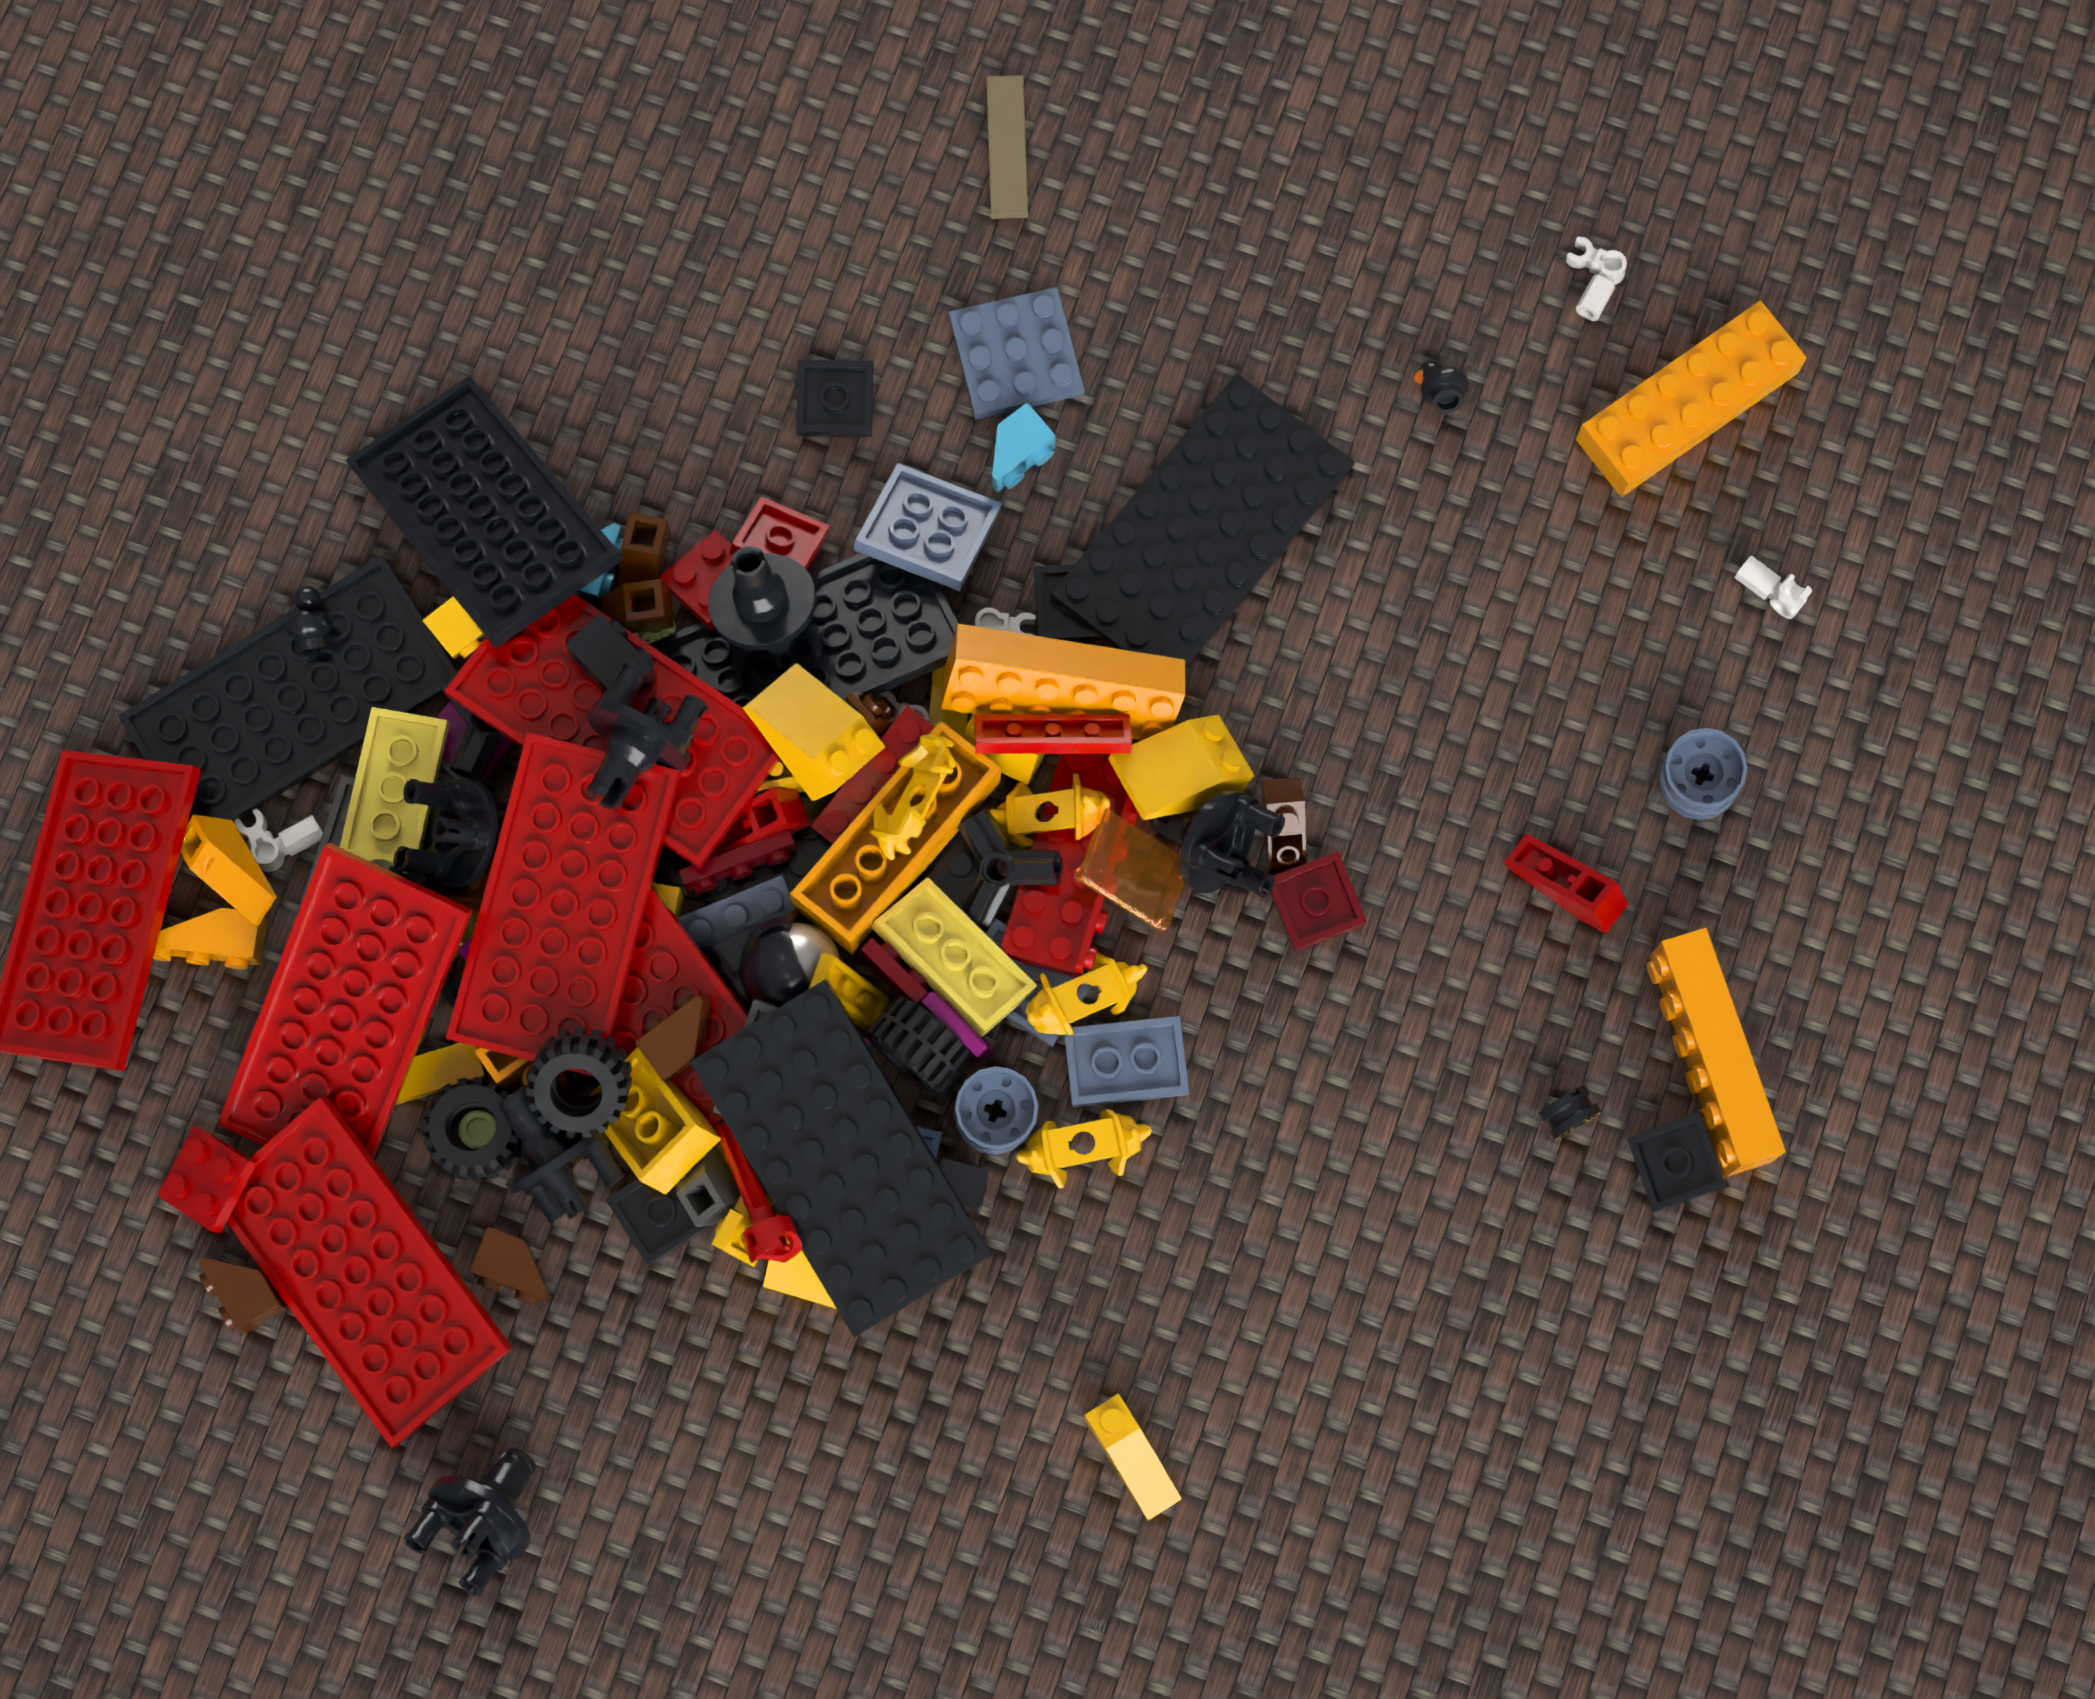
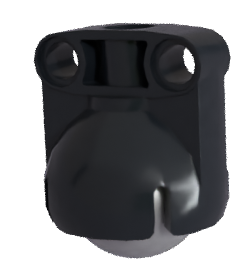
(771, 958)

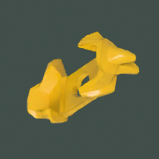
(930, 766)
(1077, 808)
(1059, 1006)
(1113, 1135)

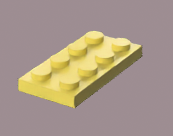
(392, 753)
(954, 956)

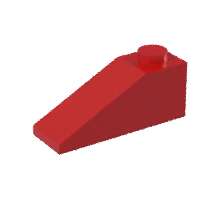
(763, 817)
(1568, 883)

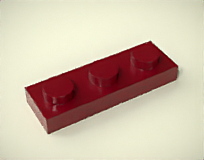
(739, 862)

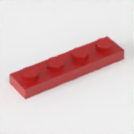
(1052, 734)
(869, 780)

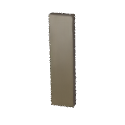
(1007, 147)

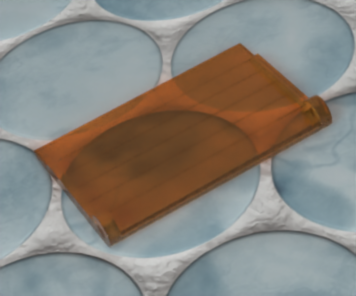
(1132, 871)

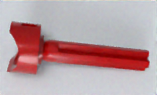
(768, 1232)

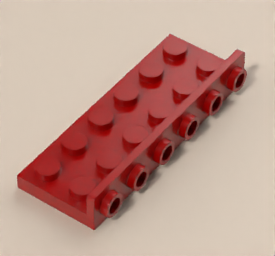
(1057, 923)

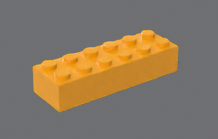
(1690, 398)
(1042, 675)
(855, 878)
(1715, 1051)

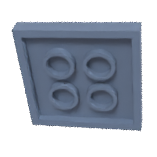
(1016, 353)
(928, 526)

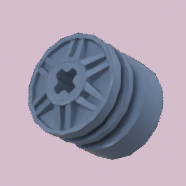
(1707, 752)
(1017, 1103)

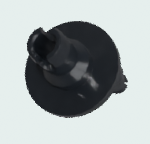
(762, 603)
(636, 739)
(459, 831)
(1219, 841)
(551, 1160)
(480, 1516)

